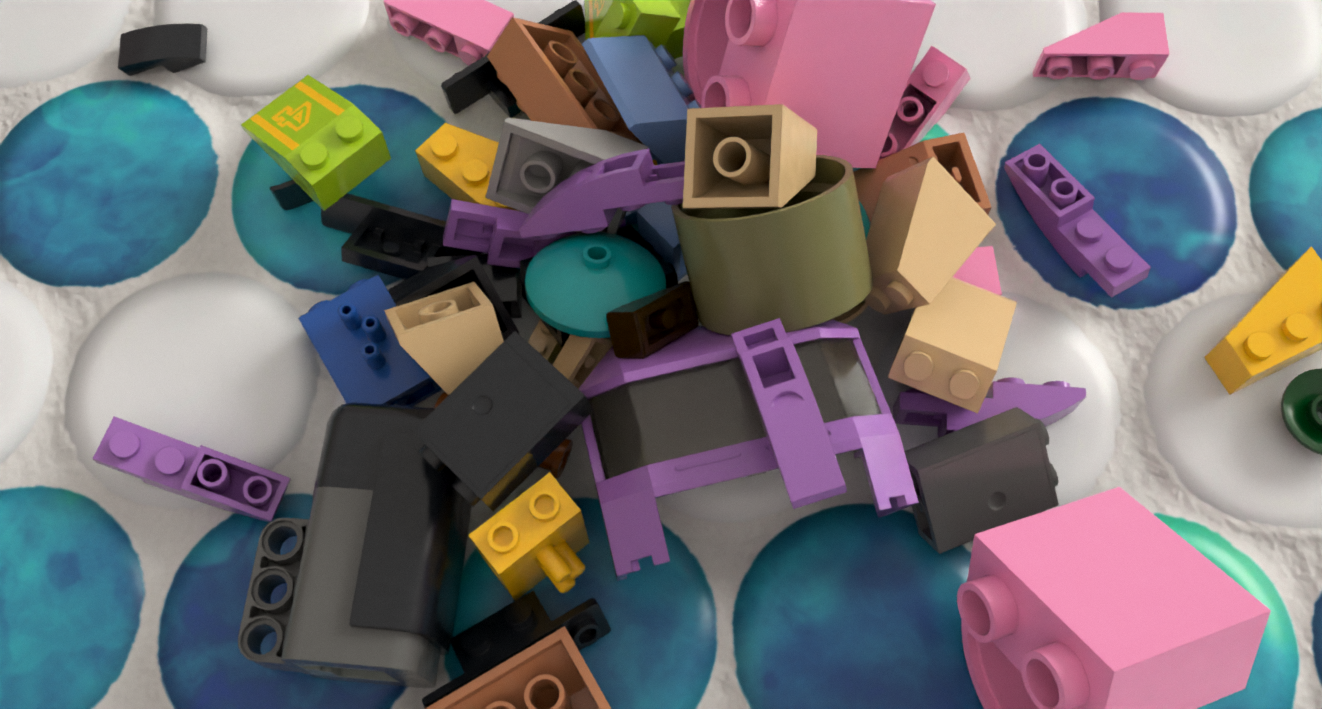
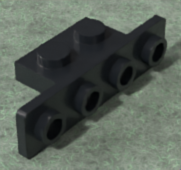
(481, 76)
(387, 236)
(513, 631)

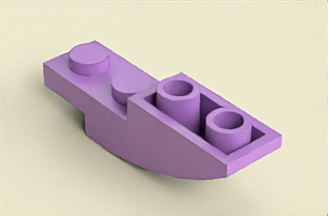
(596, 192)
(1070, 224)
(492, 232)
(1045, 402)
(789, 414)
(192, 470)

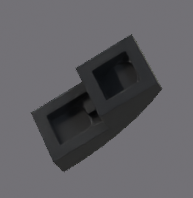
(166, 45)

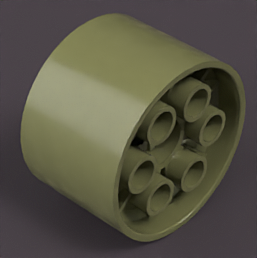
(779, 262)

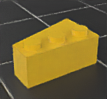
(459, 164)
(1276, 329)

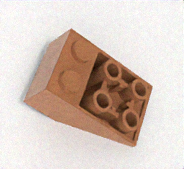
(950, 151)

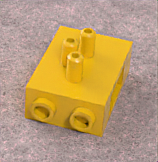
(534, 539)

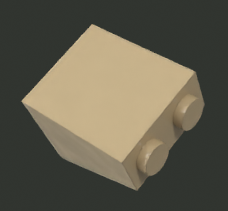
(746, 157)
(920, 236)
(448, 332)
(955, 344)

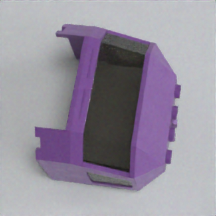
(693, 423)

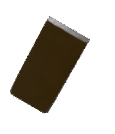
(652, 321)

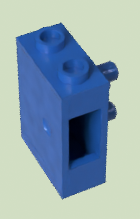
(363, 350)

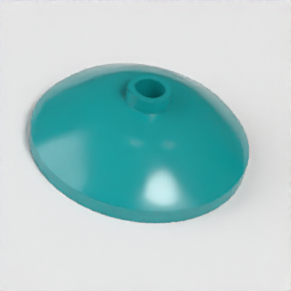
(586, 277)

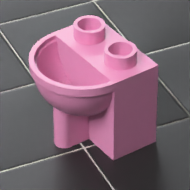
(822, 59)
(1102, 613)

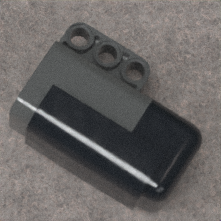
(370, 566)

